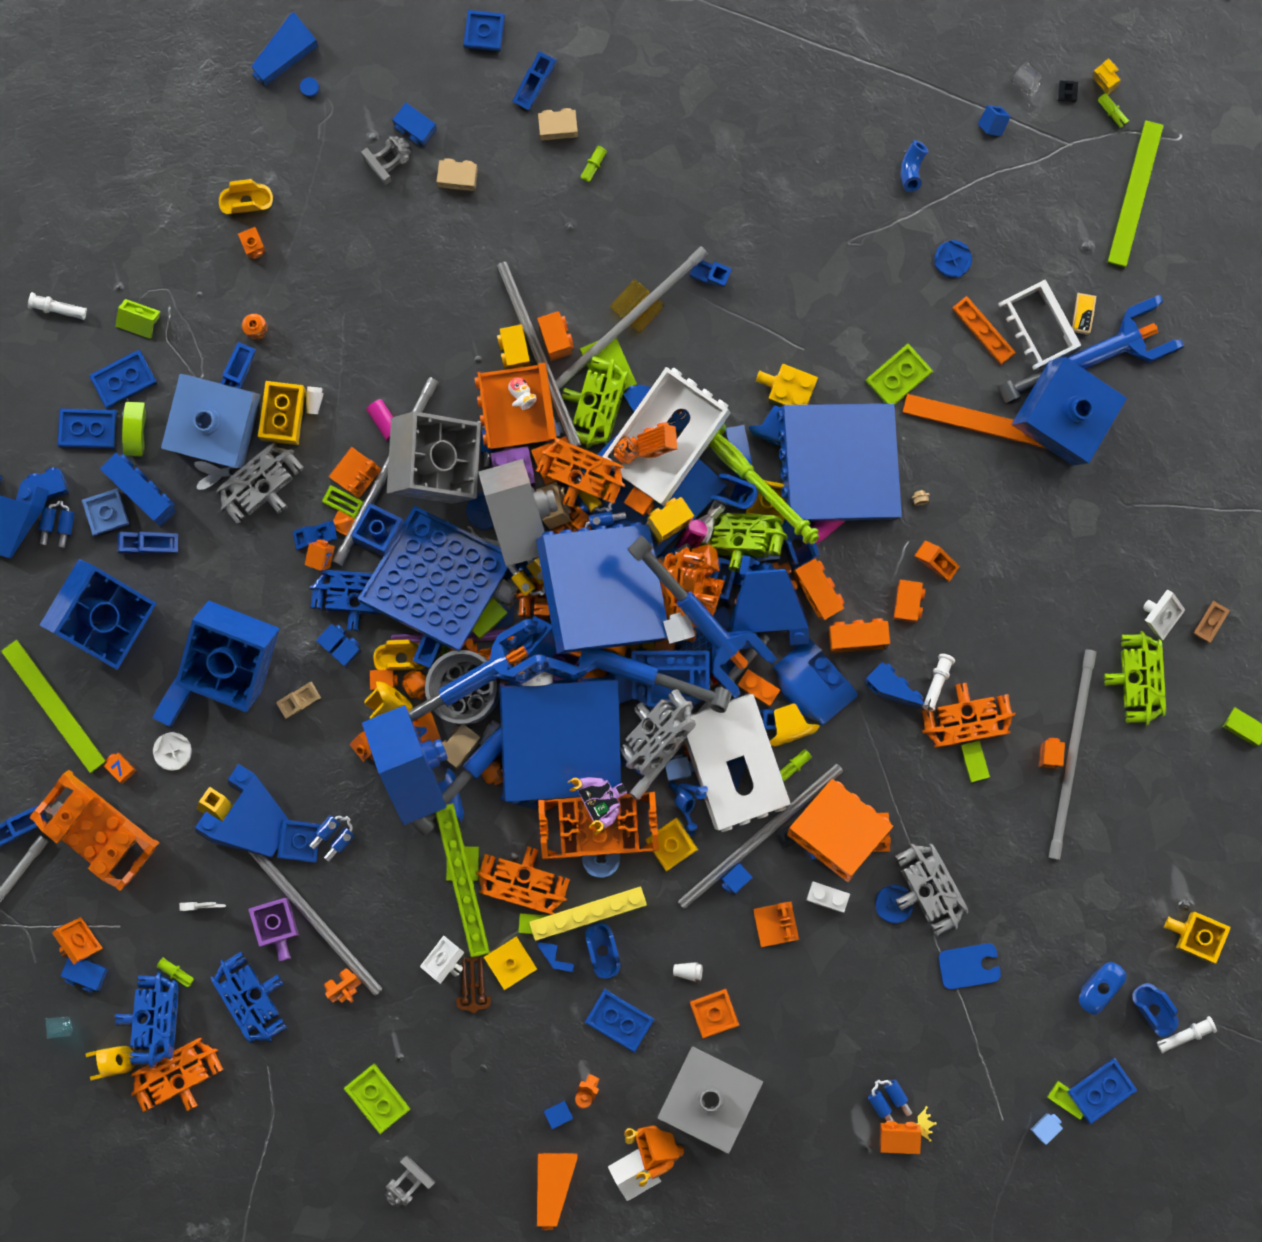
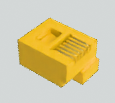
(1106, 76)

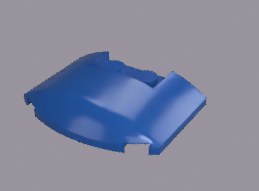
(687, 666)
(813, 683)

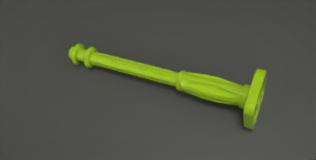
(738, 463)

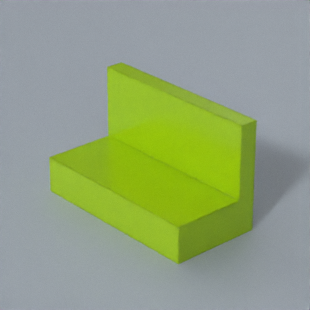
(136, 318)
(1244, 727)

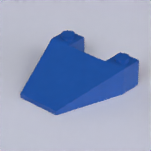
(19, 516)
(770, 604)
(252, 821)

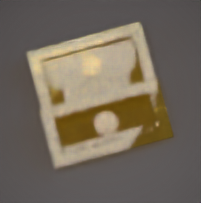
(629, 299)

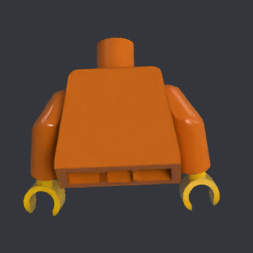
(656, 1150)

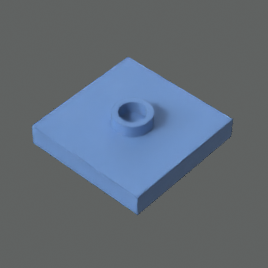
(105, 512)

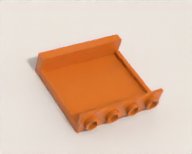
(509, 424)
(839, 829)

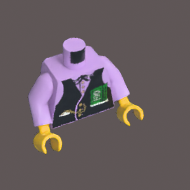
(599, 800)

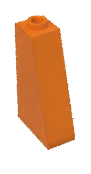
(554, 1178)

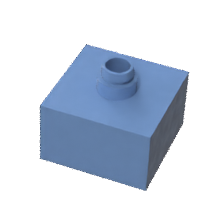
(211, 421)

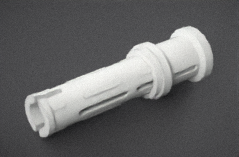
(49, 305)
(940, 674)
(1195, 1031)

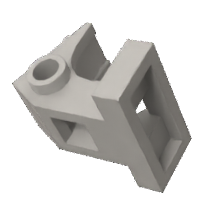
(400, 149)
(396, 1195)

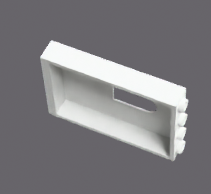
(664, 474)
(723, 738)

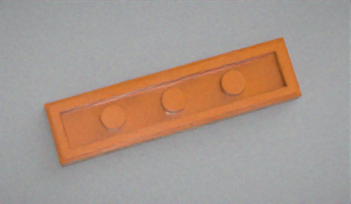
(983, 330)

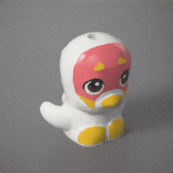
(521, 391)

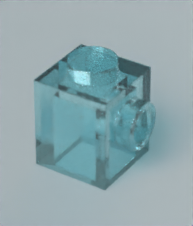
(59, 1027)

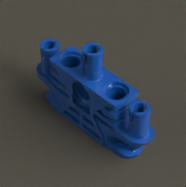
(341, 601)
(239, 1006)
(158, 1029)

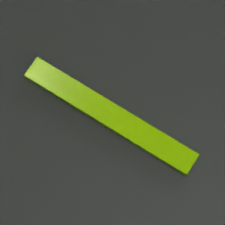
(1135, 194)
(53, 706)
(462, 881)

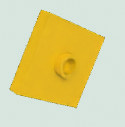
(673, 844)
(510, 963)

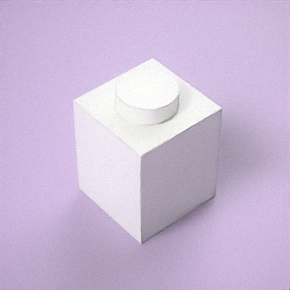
(678, 628)

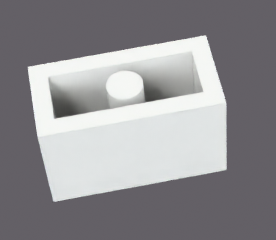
(828, 897)

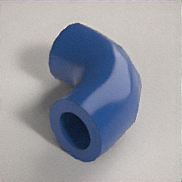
(911, 165)

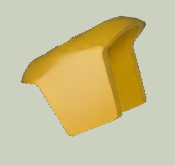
(231, 197)
(386, 654)
(386, 699)
(791, 725)
(107, 1061)

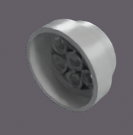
(441, 675)

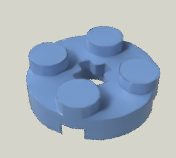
(601, 869)

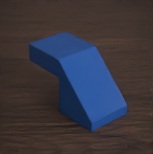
(711, 273)
(309, 534)
(550, 953)

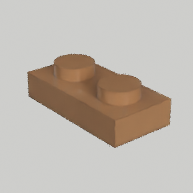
(1211, 622)

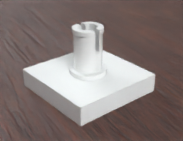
(1163, 614)
(443, 960)

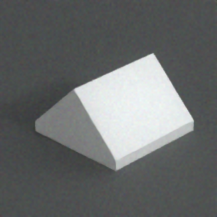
(625, 1173)

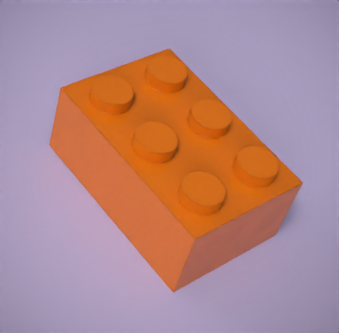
(818, 589)
(859, 636)

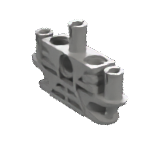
(252, 473)
(658, 733)
(941, 882)

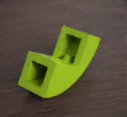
(133, 426)

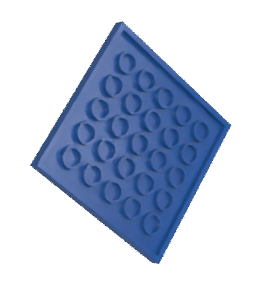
(435, 579)

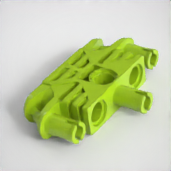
(608, 405)
(746, 536)
(1153, 678)

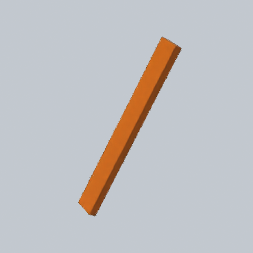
(965, 418)

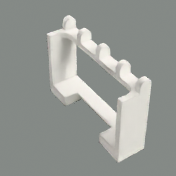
(1048, 297)

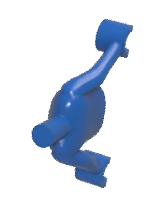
(685, 801)

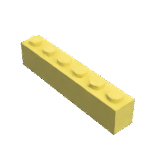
(588, 913)

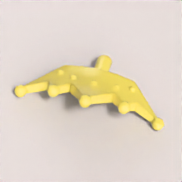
(925, 1124)

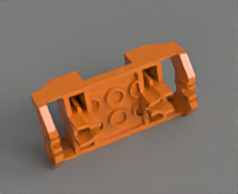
(93, 830)
(580, 840)

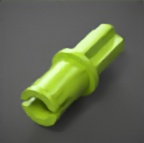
(1113, 110)
(593, 164)
(795, 764)
(175, 972)

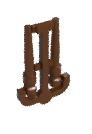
(473, 1007)

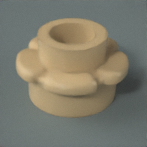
(920, 498)

